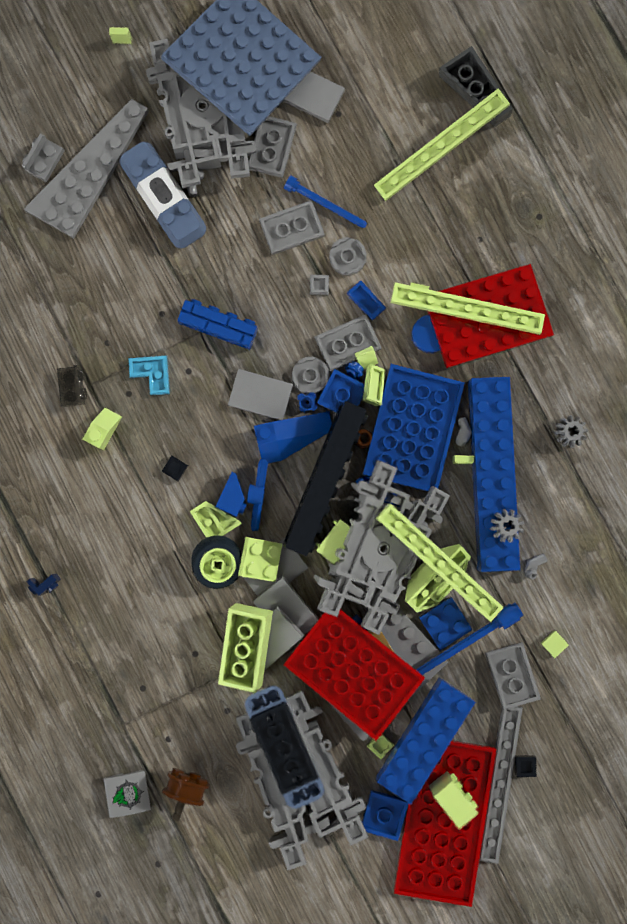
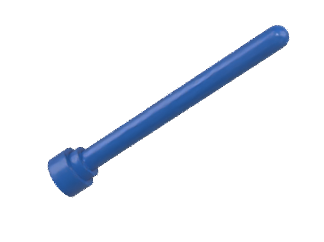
(293, 185)

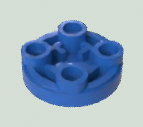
(424, 335)

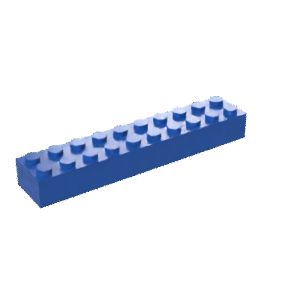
(492, 470)

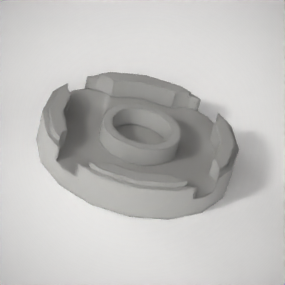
(347, 256)
(310, 375)

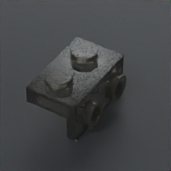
(71, 386)

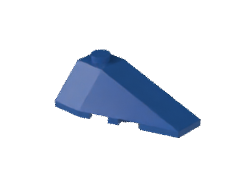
(285, 437)

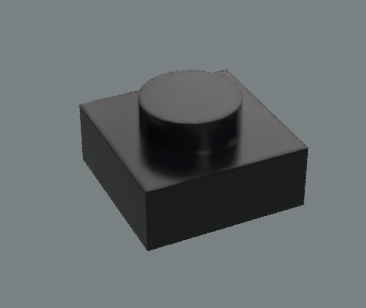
(175, 468)
(525, 766)

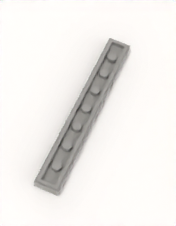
(500, 784)

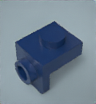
(48, 585)

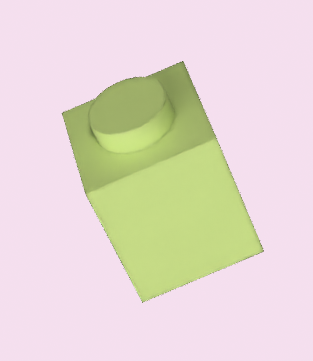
(102, 428)

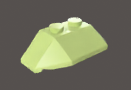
(427, 587)

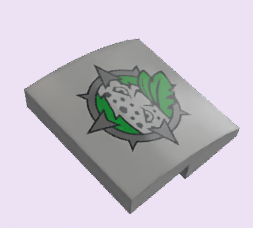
(126, 794)

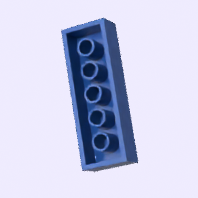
(425, 740)

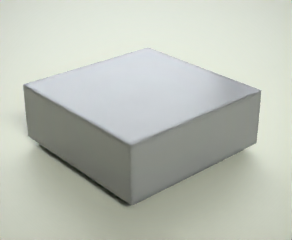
(319, 284)

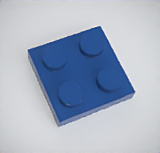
(339, 389)
(445, 623)
(384, 815)

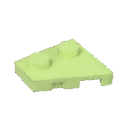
(213, 520)

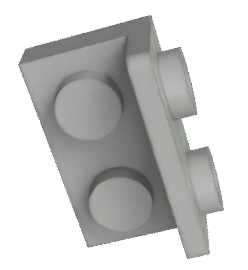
(42, 158)

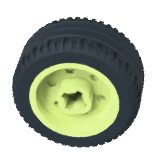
(212, 573)

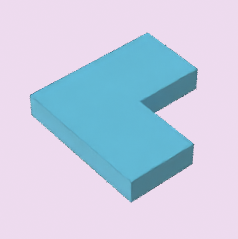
(153, 367)

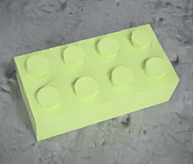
(245, 647)

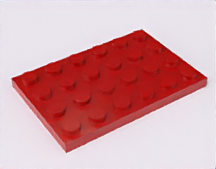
(470, 340)
(354, 672)

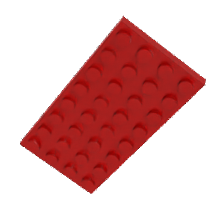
(435, 855)

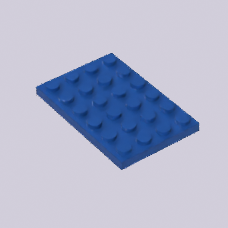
(414, 426)

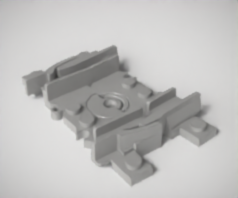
(192, 126)
(362, 559)
(334, 797)

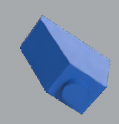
(232, 497)

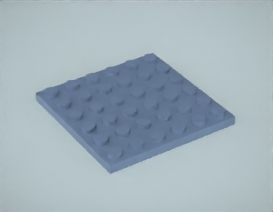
(241, 60)

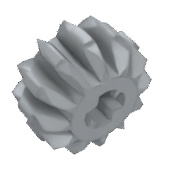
(577, 429)
(505, 518)

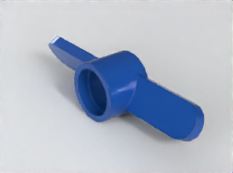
(256, 494)

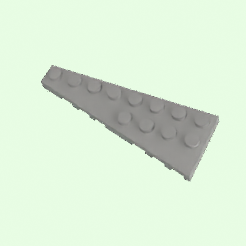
(78, 185)

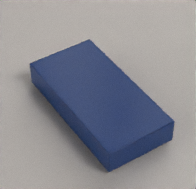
(366, 300)

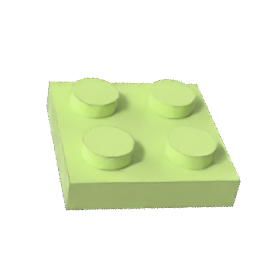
(260, 559)

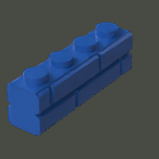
(217, 324)

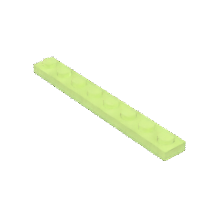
(442, 144)
(467, 308)
(439, 562)

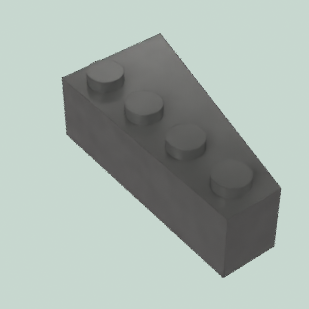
(472, 81)

